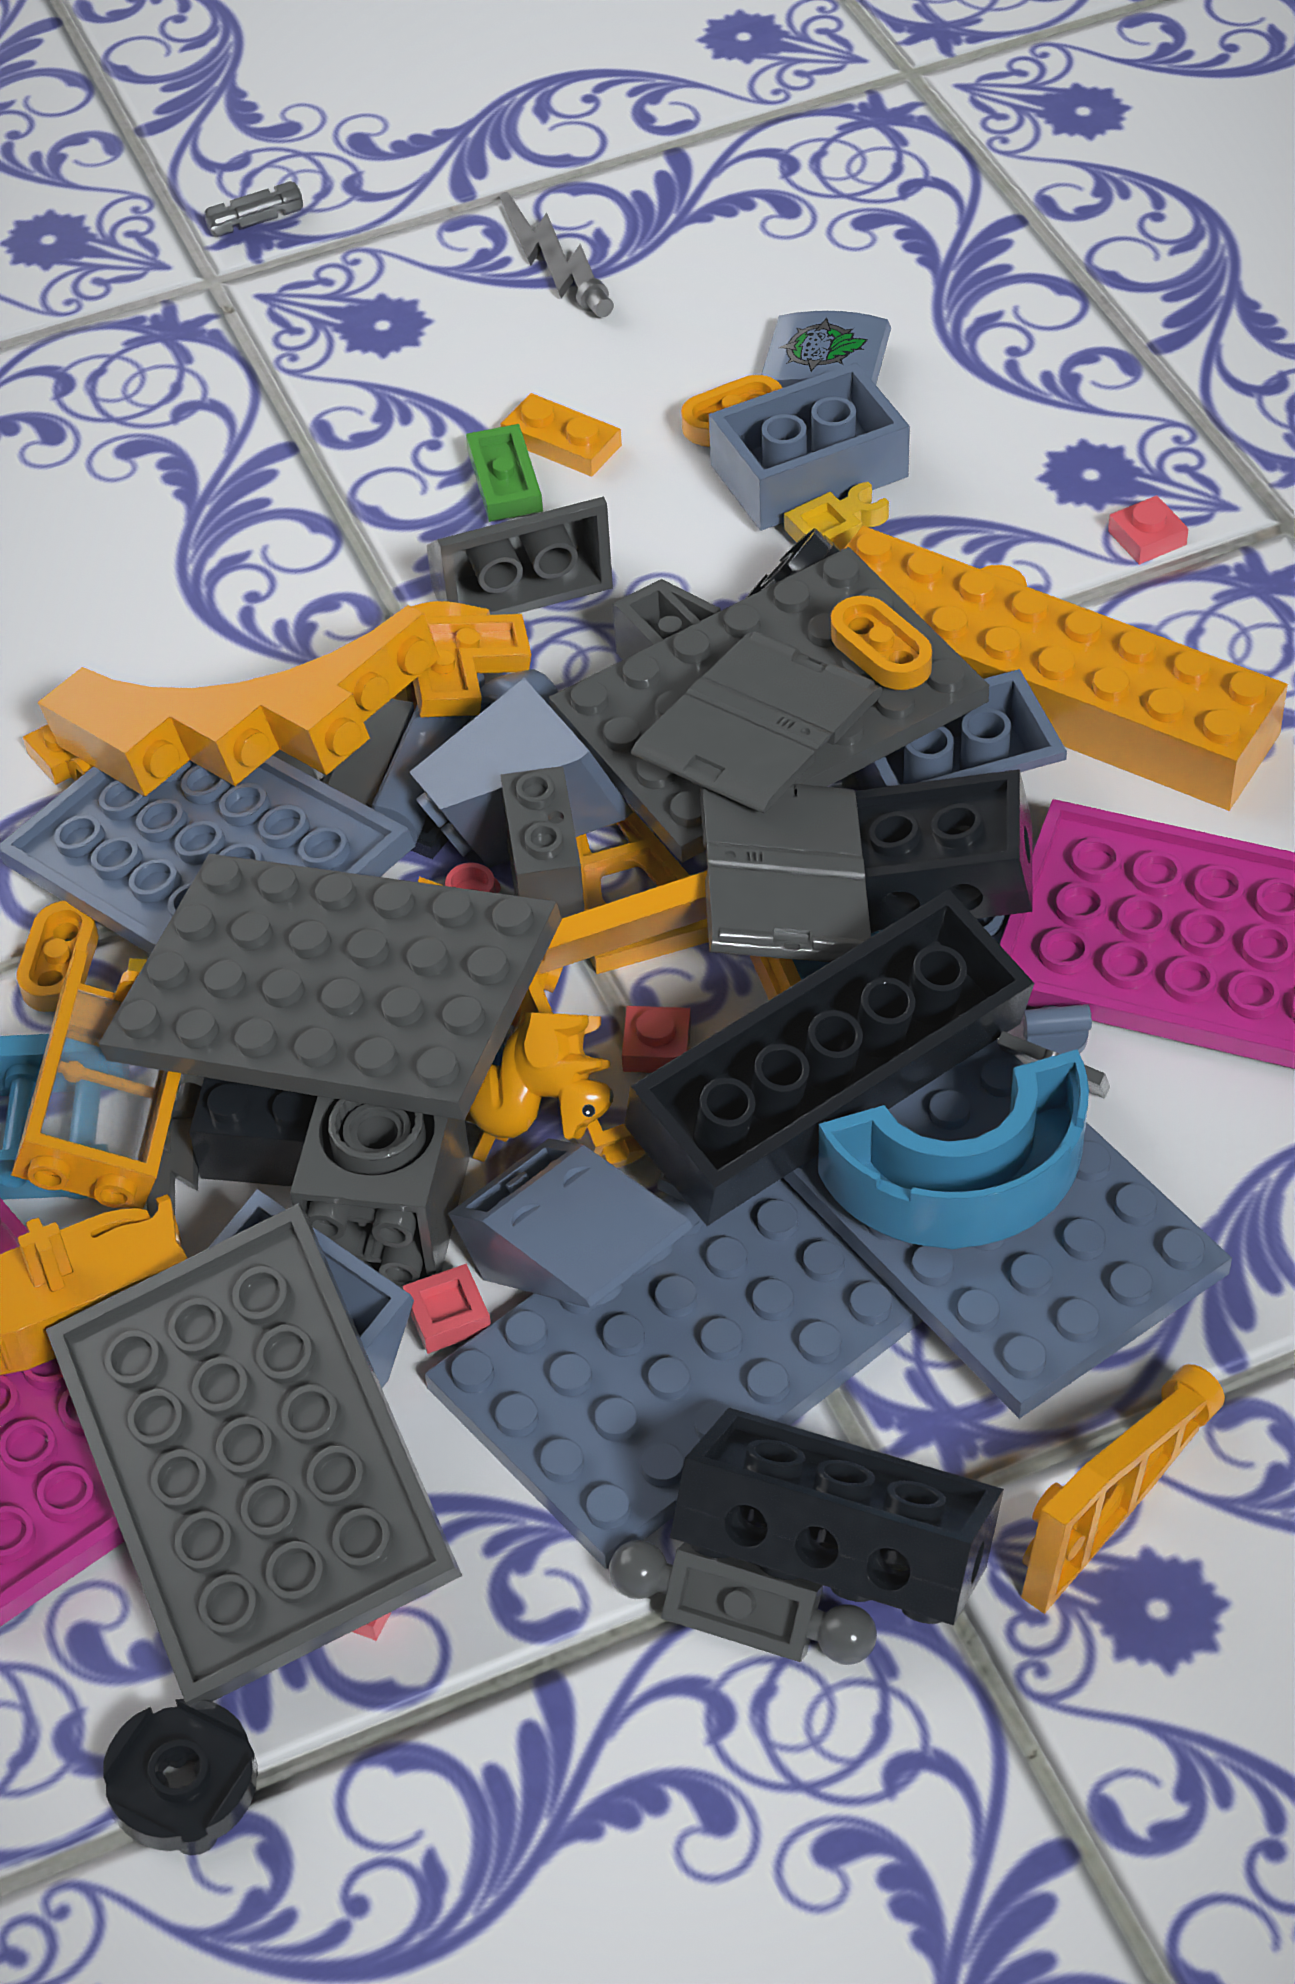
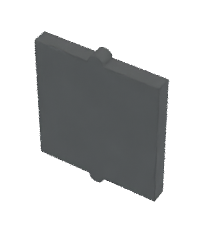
(1030, 1052)

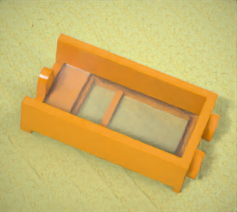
(94, 1120)

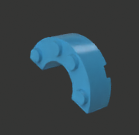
(970, 1187)

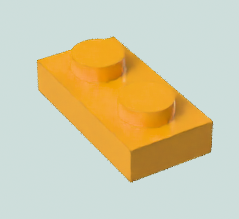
(564, 434)

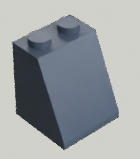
(510, 737)

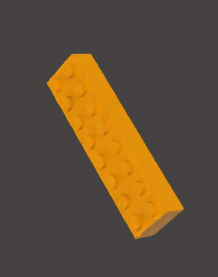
(1099, 680)

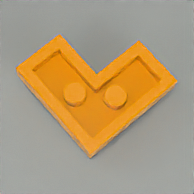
(466, 648)

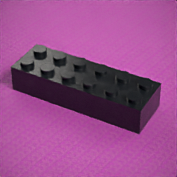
(828, 1047)

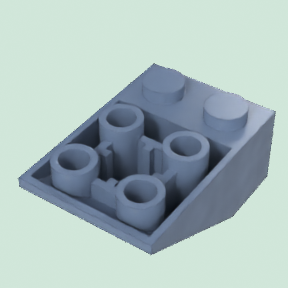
(566, 1226)

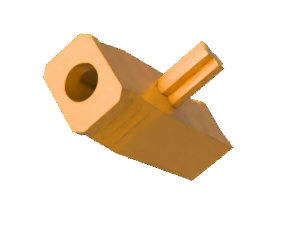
(74, 1269)

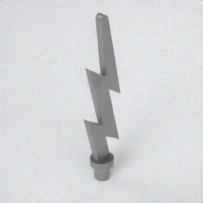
(591, 291)

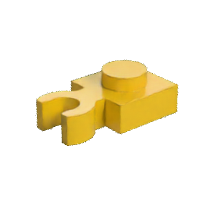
(837, 517)

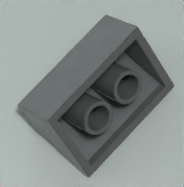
(526, 560)

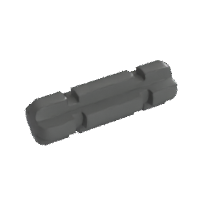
(253, 209)

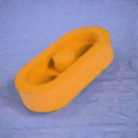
(697, 409)
(881, 642)
(49, 955)

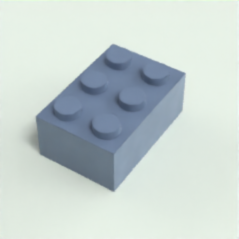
(808, 443)

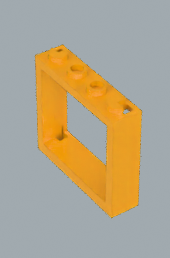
(623, 924)

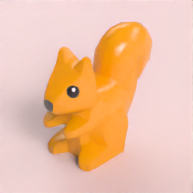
(543, 1061)

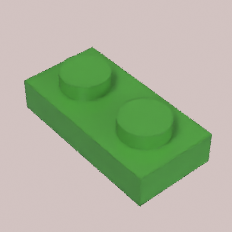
(504, 472)

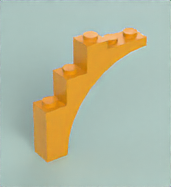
(233, 728)

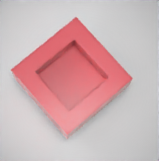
(1148, 529)
(654, 1037)
(447, 1308)

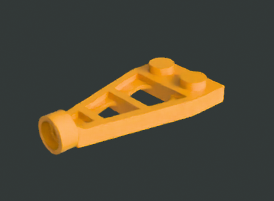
(652, 856)
(1095, 1502)

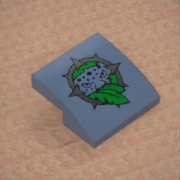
(824, 341)

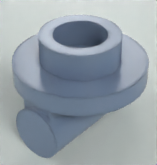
(1058, 1027)

